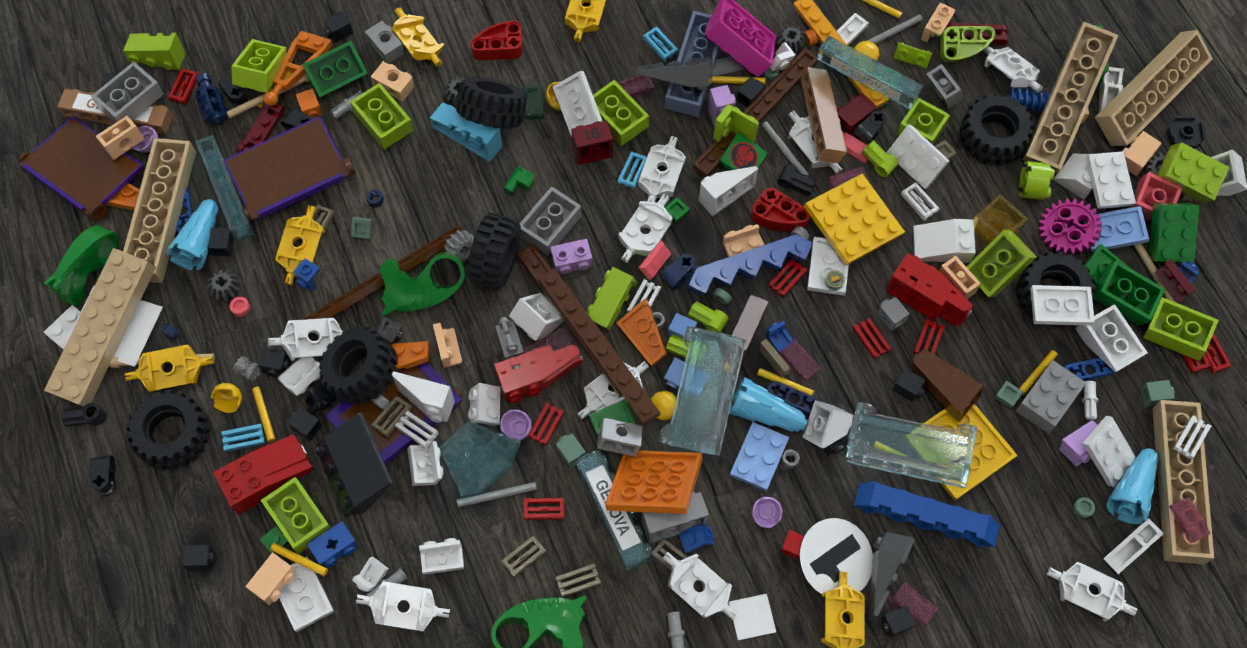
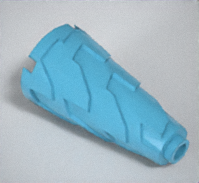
(192, 242)
(759, 405)
(1135, 490)

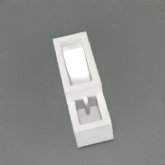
(1110, 86)
(1133, 546)

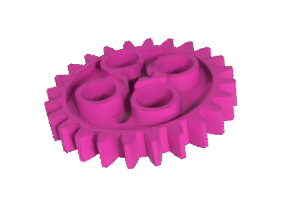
(1062, 241)

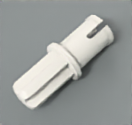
(1090, 400)

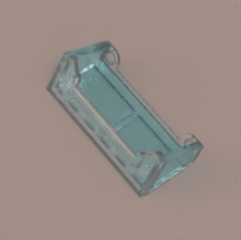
(705, 391)
(910, 447)

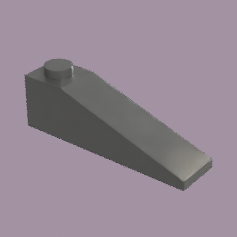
(693, 73)
(889, 554)

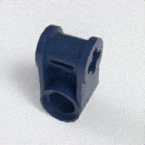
(676, 273)

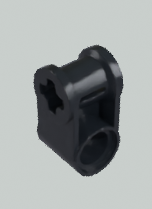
(233, 92)
(294, 118)
(871, 127)
(103, 474)

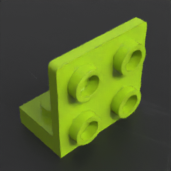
(733, 119)

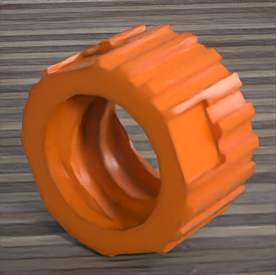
(811, 38)

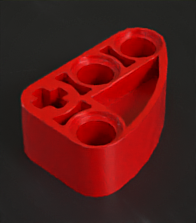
(498, 42)
(774, 216)

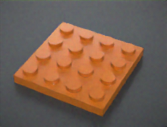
(655, 482)

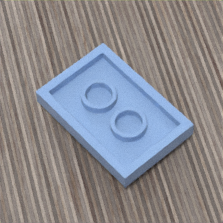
(1122, 228)
(759, 456)

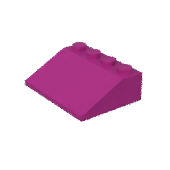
(741, 36)

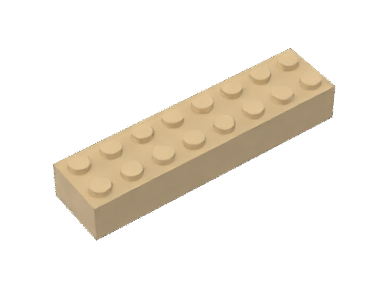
(1153, 88)
(1070, 96)
(160, 203)
(100, 328)
(1181, 479)

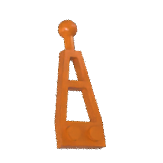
(306, 42)

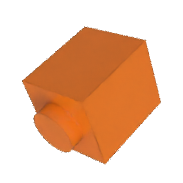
(309, 103)

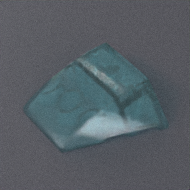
(477, 457)

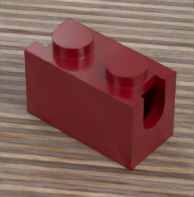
(855, 112)

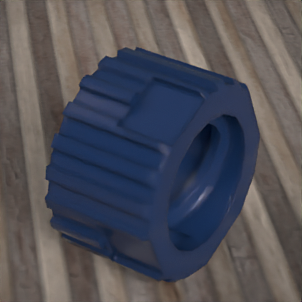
(378, 202)
(170, 331)

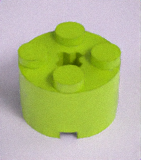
(1036, 180)

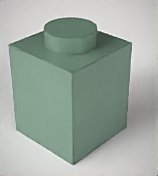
(1155, 391)
(569, 449)

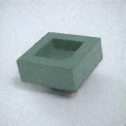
(361, 227)
(1008, 394)

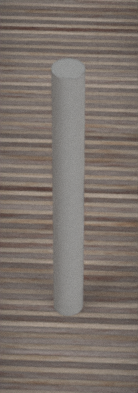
(896, 29)
(785, 150)
(496, 494)

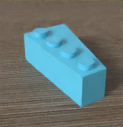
(477, 138)

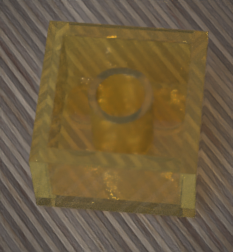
(997, 217)

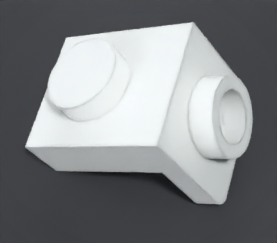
(783, 57)
(370, 575)

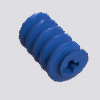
(1030, 99)

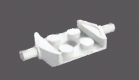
(1014, 67)
(802, 135)
(658, 182)
(650, 216)
(296, 340)
(599, 396)
(1075, 588)
(715, 590)
(388, 596)

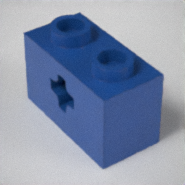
(336, 535)

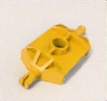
(583, 18)
(416, 37)
(298, 228)
(185, 368)
(842, 600)

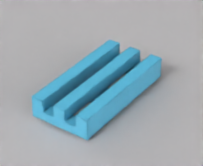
(663, 53)
(621, 180)
(239, 431)

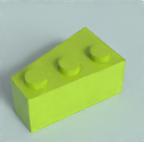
(155, 50)
(611, 297)

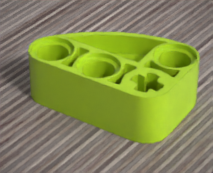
(962, 47)

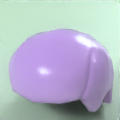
(149, 134)
(516, 424)
(767, 512)

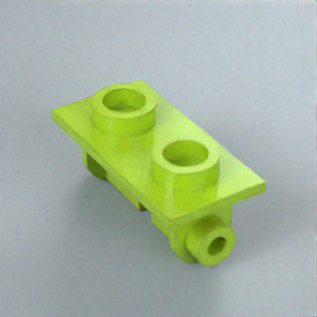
(912, 55)

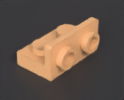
(938, 22)
(742, 240)
(447, 346)

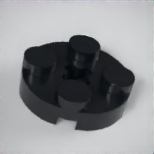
(1186, 122)

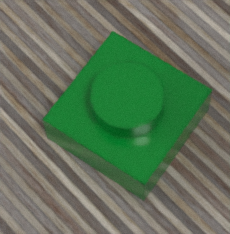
(677, 209)
(274, 536)

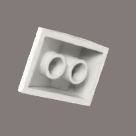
(725, 188)
(944, 240)
(1112, 339)
(429, 397)

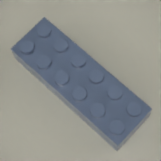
(695, 45)

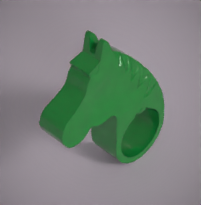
(84, 255)
(417, 293)
(544, 617)

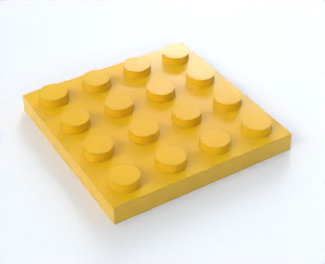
(854, 219)
(989, 452)

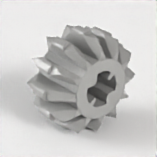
(460, 244)

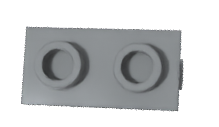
(509, 338)

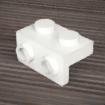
(300, 375)
(484, 404)
(425, 464)
(441, 556)

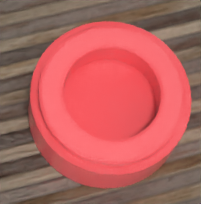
(239, 306)

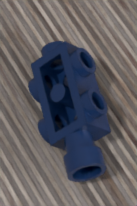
(209, 100)

